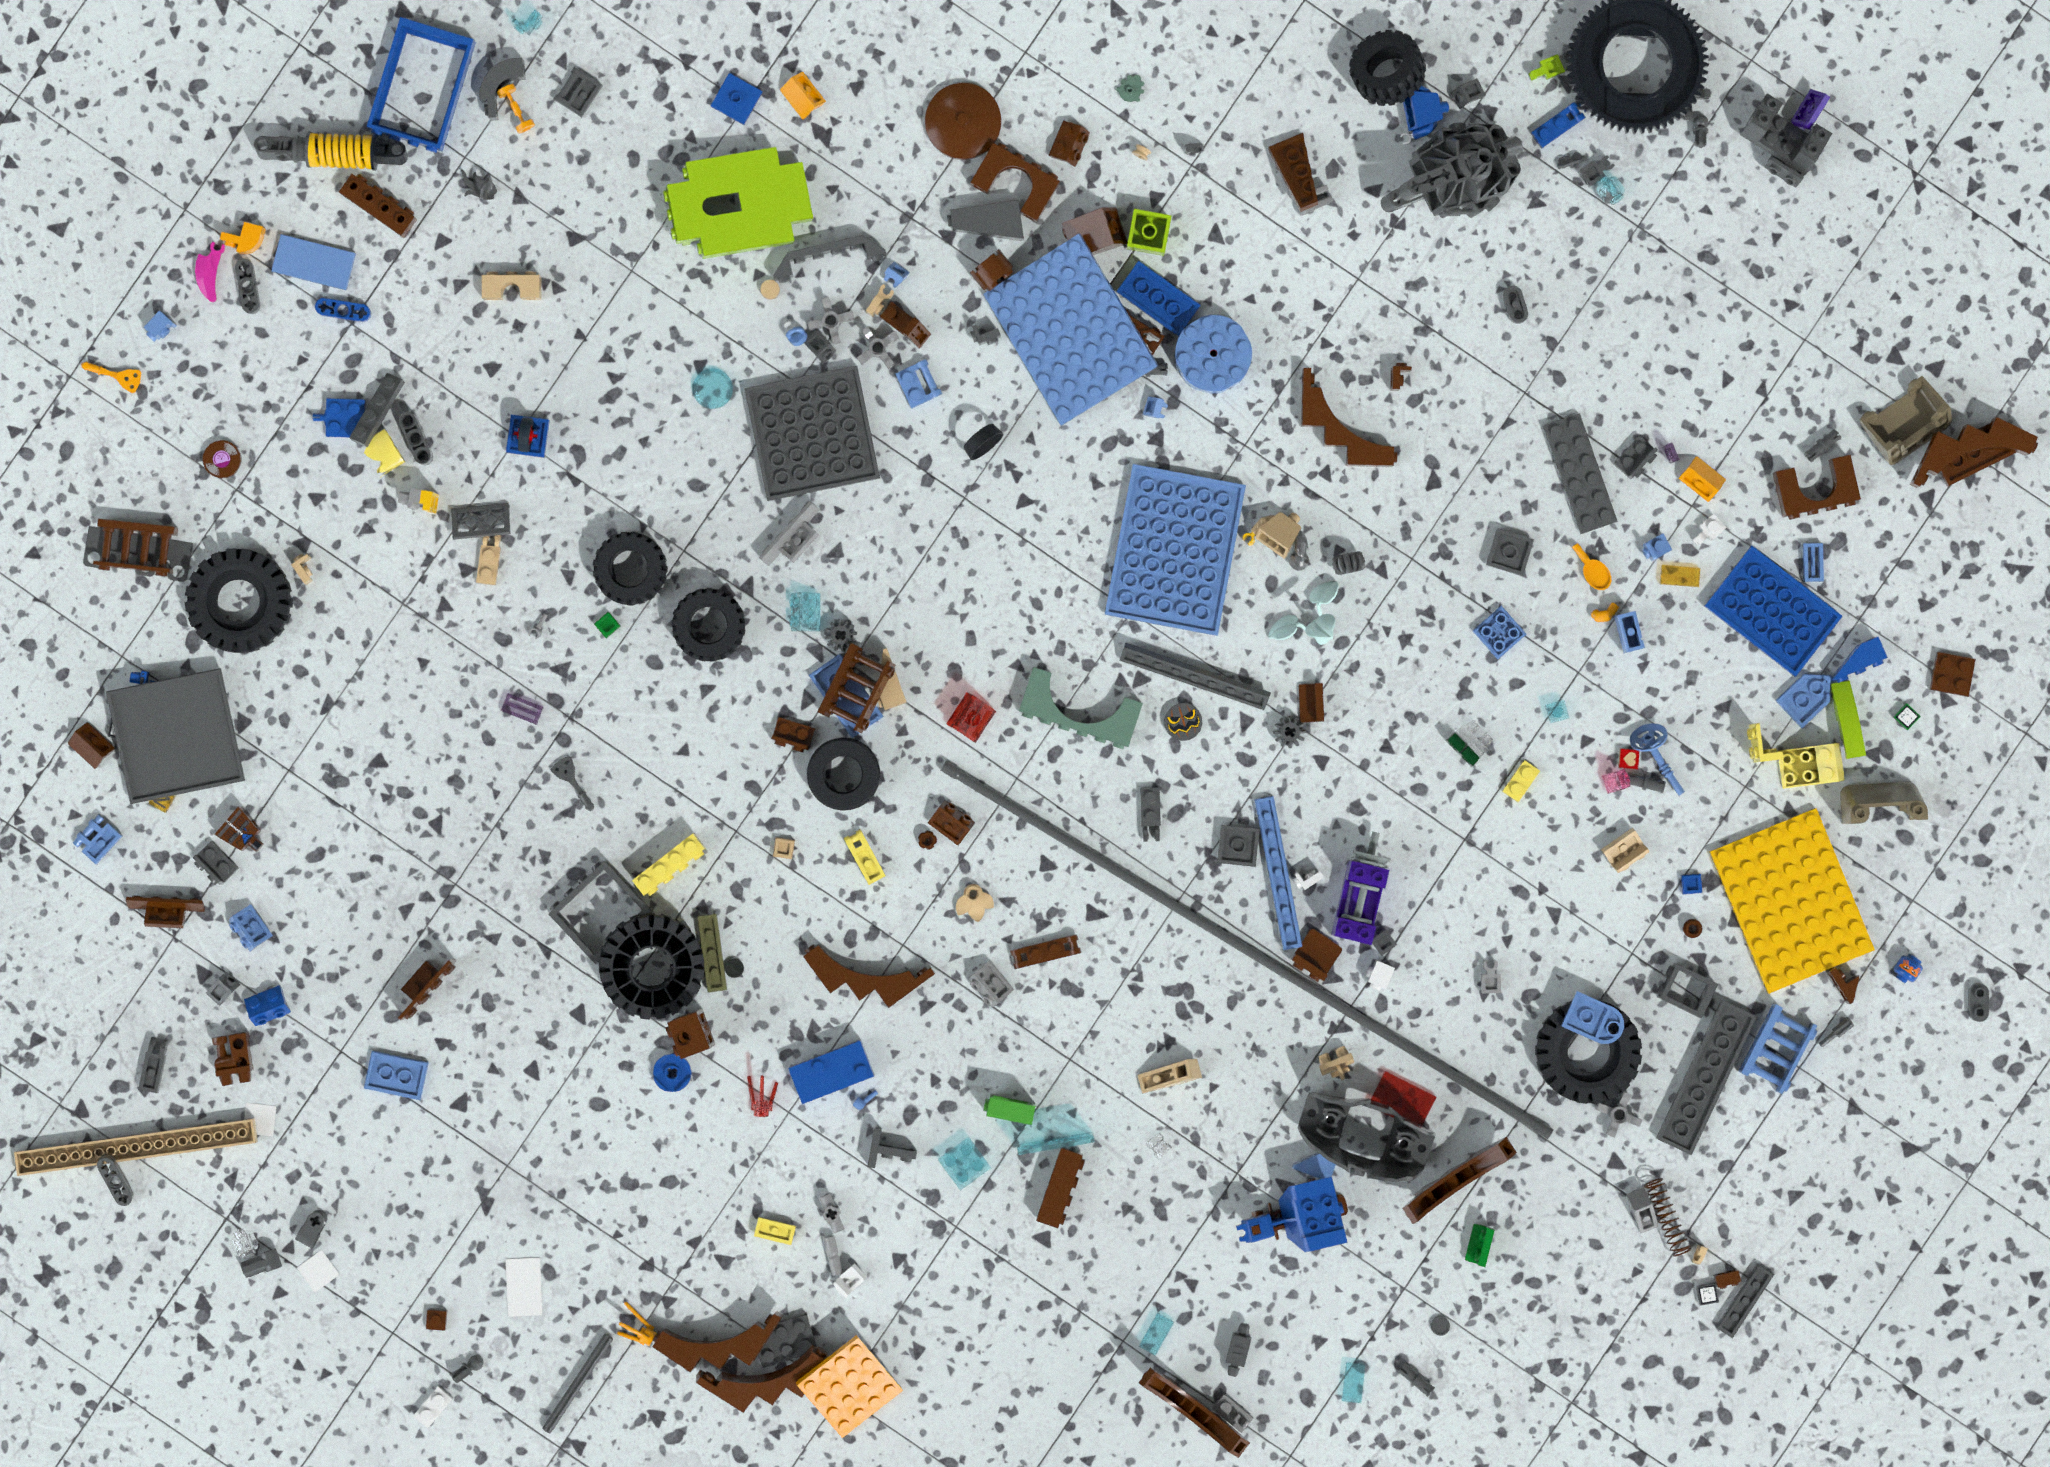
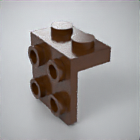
(1316, 955)

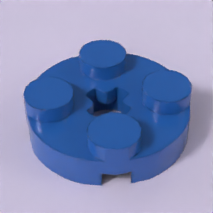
(661, 1073)

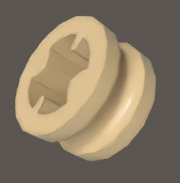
(1141, 152)

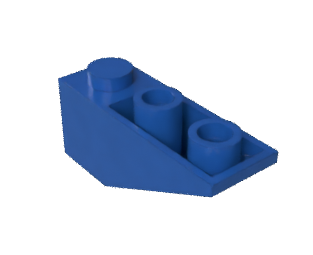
(1863, 655)

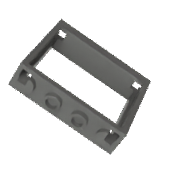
(583, 883)

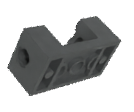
(1800, 149)

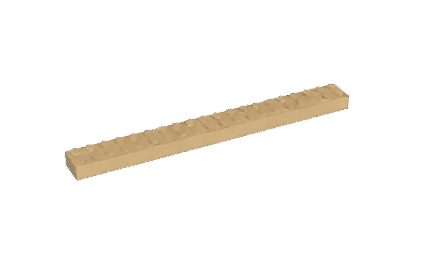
(136, 1146)

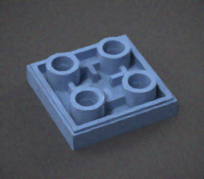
(1499, 632)

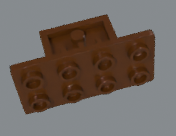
(421, 983)

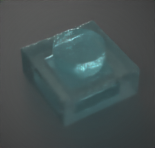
(1557, 711)

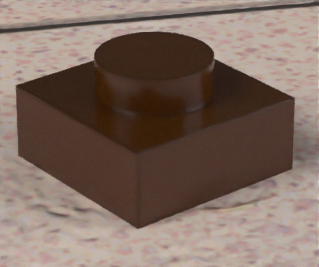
(436, 1319)

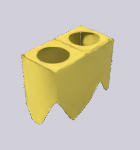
(384, 450)

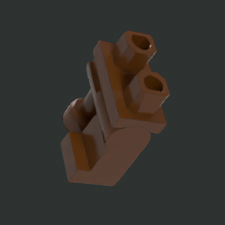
(237, 1062)

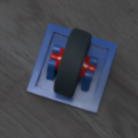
(527, 436)

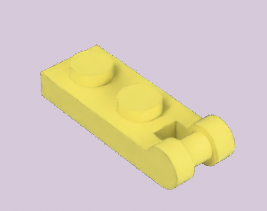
(865, 857)

